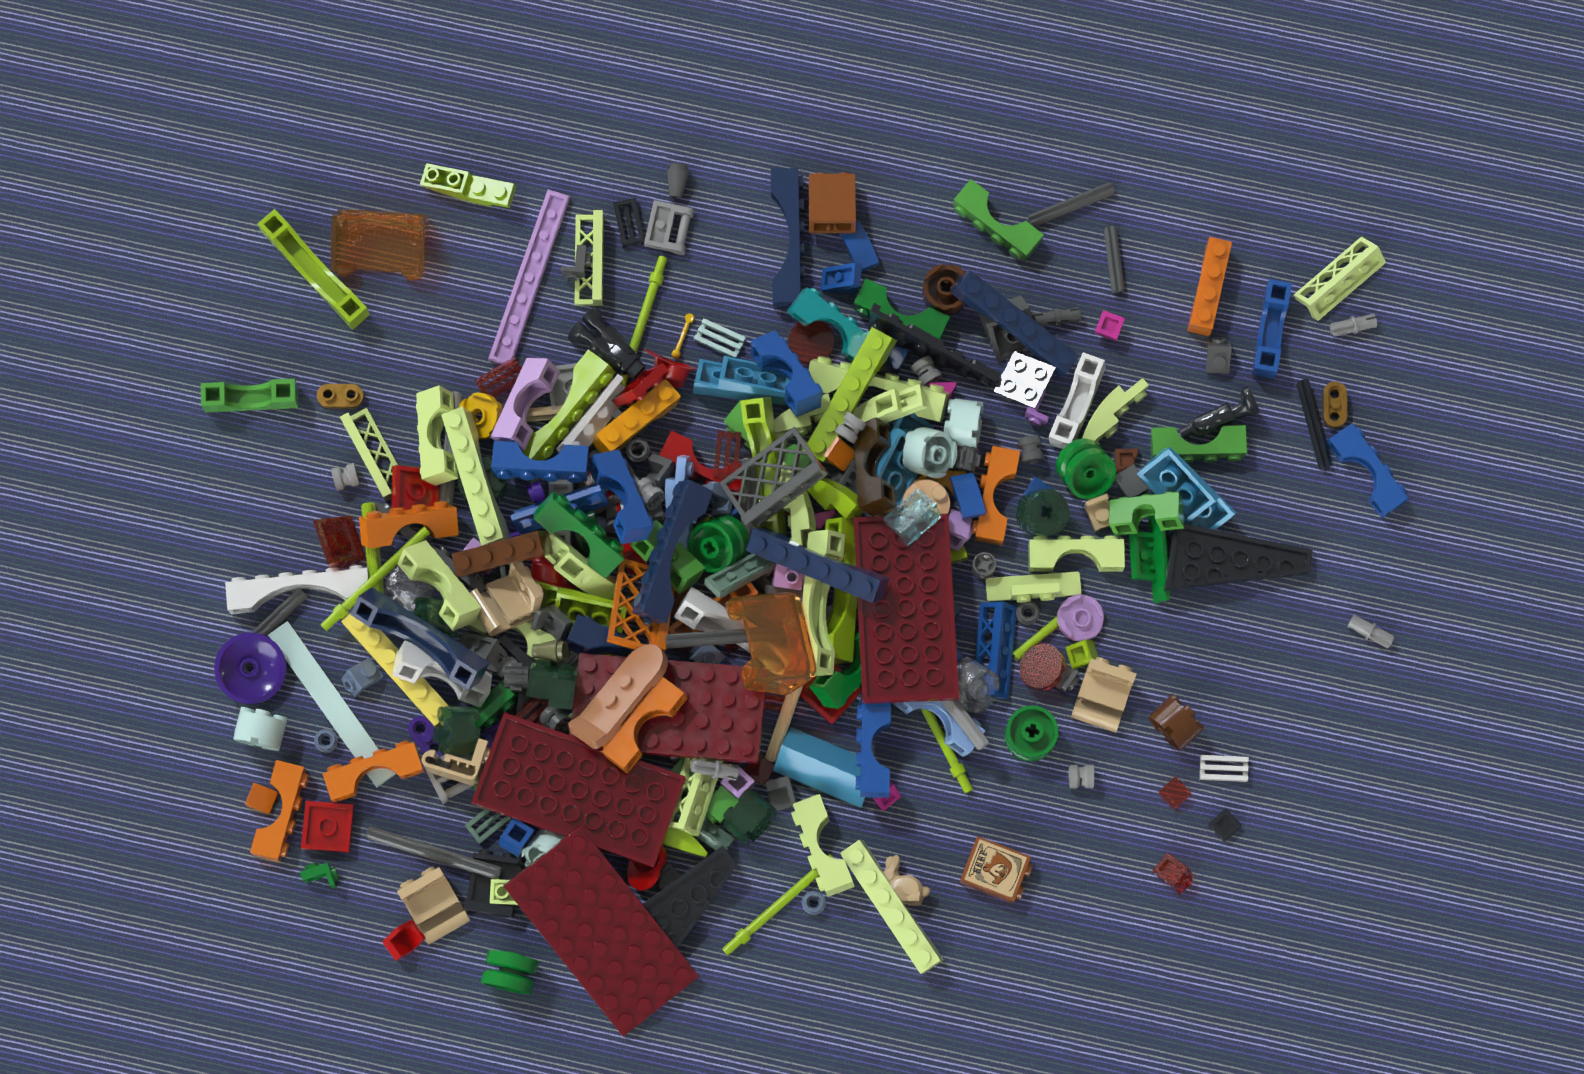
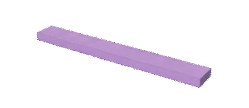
(529, 277)

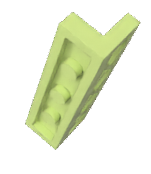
(597, 255)
(1343, 279)
(365, 453)
(696, 804)

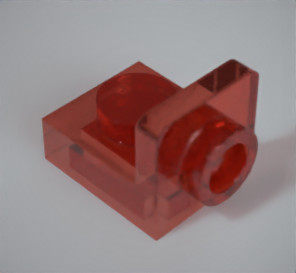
(1174, 873)

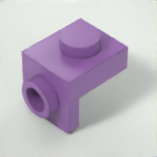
(1035, 417)

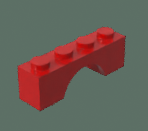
(679, 445)

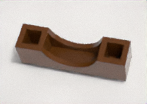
(502, 553)

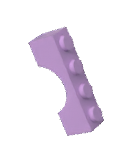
(534, 380)

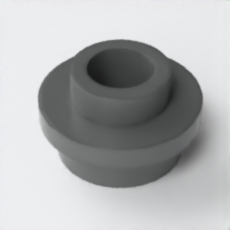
(1027, 606)

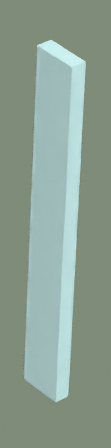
(328, 698)

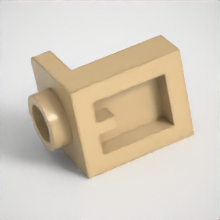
(1098, 512)

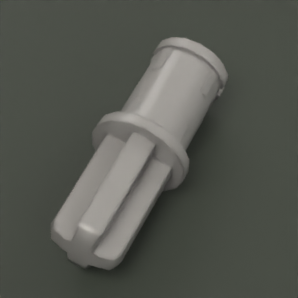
(1353, 325)
(1370, 631)
(715, 769)

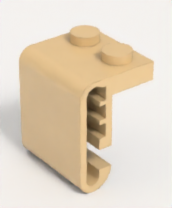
(509, 600)
(1103, 694)
(460, 769)
(433, 904)

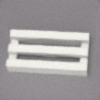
(1244, 769)

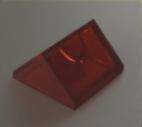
(339, 541)

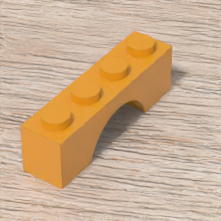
(634, 419)

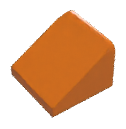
(839, 454)
(261, 798)

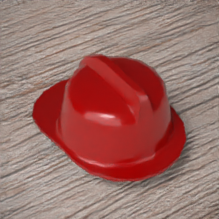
(677, 371)
(543, 571)
(644, 877)

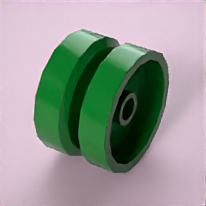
(1085, 468)
(719, 542)
(1036, 720)
(510, 968)

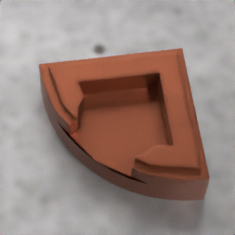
(1124, 458)

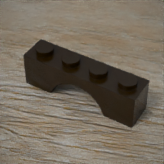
(873, 492)

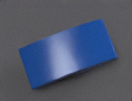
(860, 248)
(968, 496)

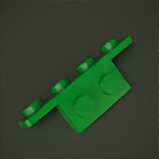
(1149, 559)
(498, 701)

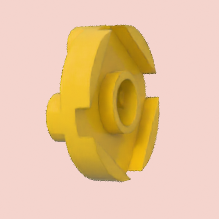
(490, 409)

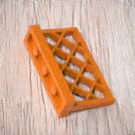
(658, 631)

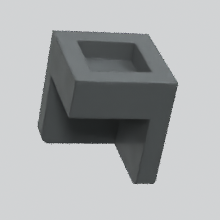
(660, 470)
(1130, 482)
(780, 793)

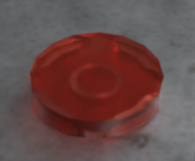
(811, 341)
(1042, 666)

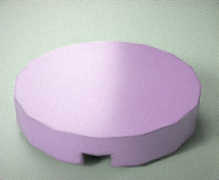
(1080, 617)

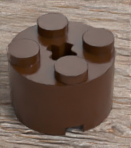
(942, 277)
(1176, 722)

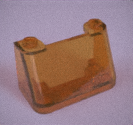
(379, 242)
(776, 640)

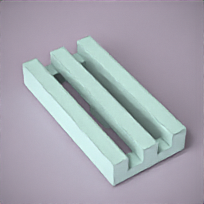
(701, 330)

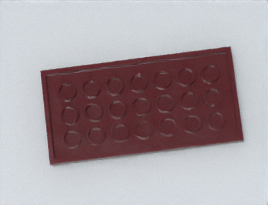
(911, 632)
(714, 722)
(567, 783)
(601, 930)

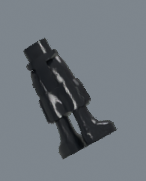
(609, 347)
(1222, 415)

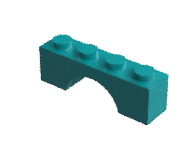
(811, 307)

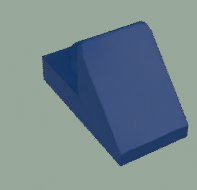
(841, 278)

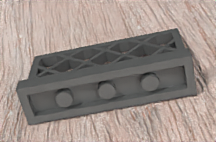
(786, 492)

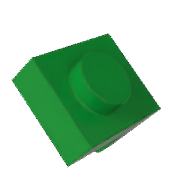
(315, 871)

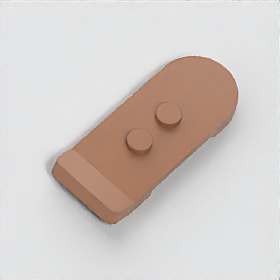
(620, 696)

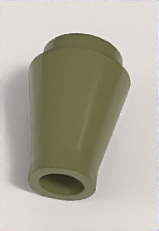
(552, 650)

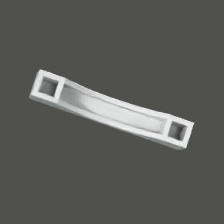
(249, 595)
(706, 615)

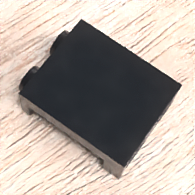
(479, 886)

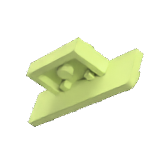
(1030, 587)

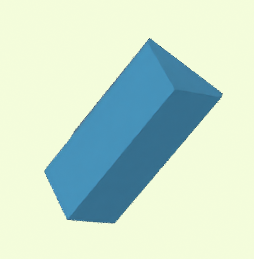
(739, 380)
(891, 463)
(1172, 474)
(819, 766)

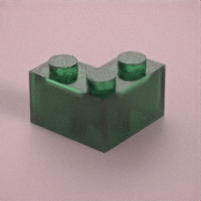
(553, 683)

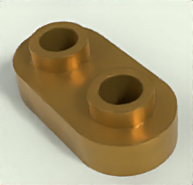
(339, 396)
(1334, 405)

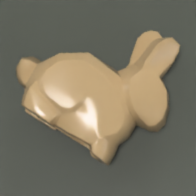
(906, 886)

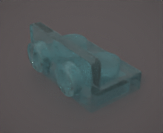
(913, 516)

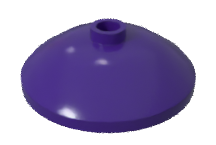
(267, 669)

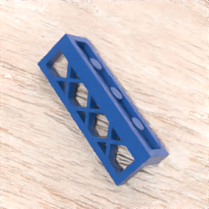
(585, 499)
(1001, 646)

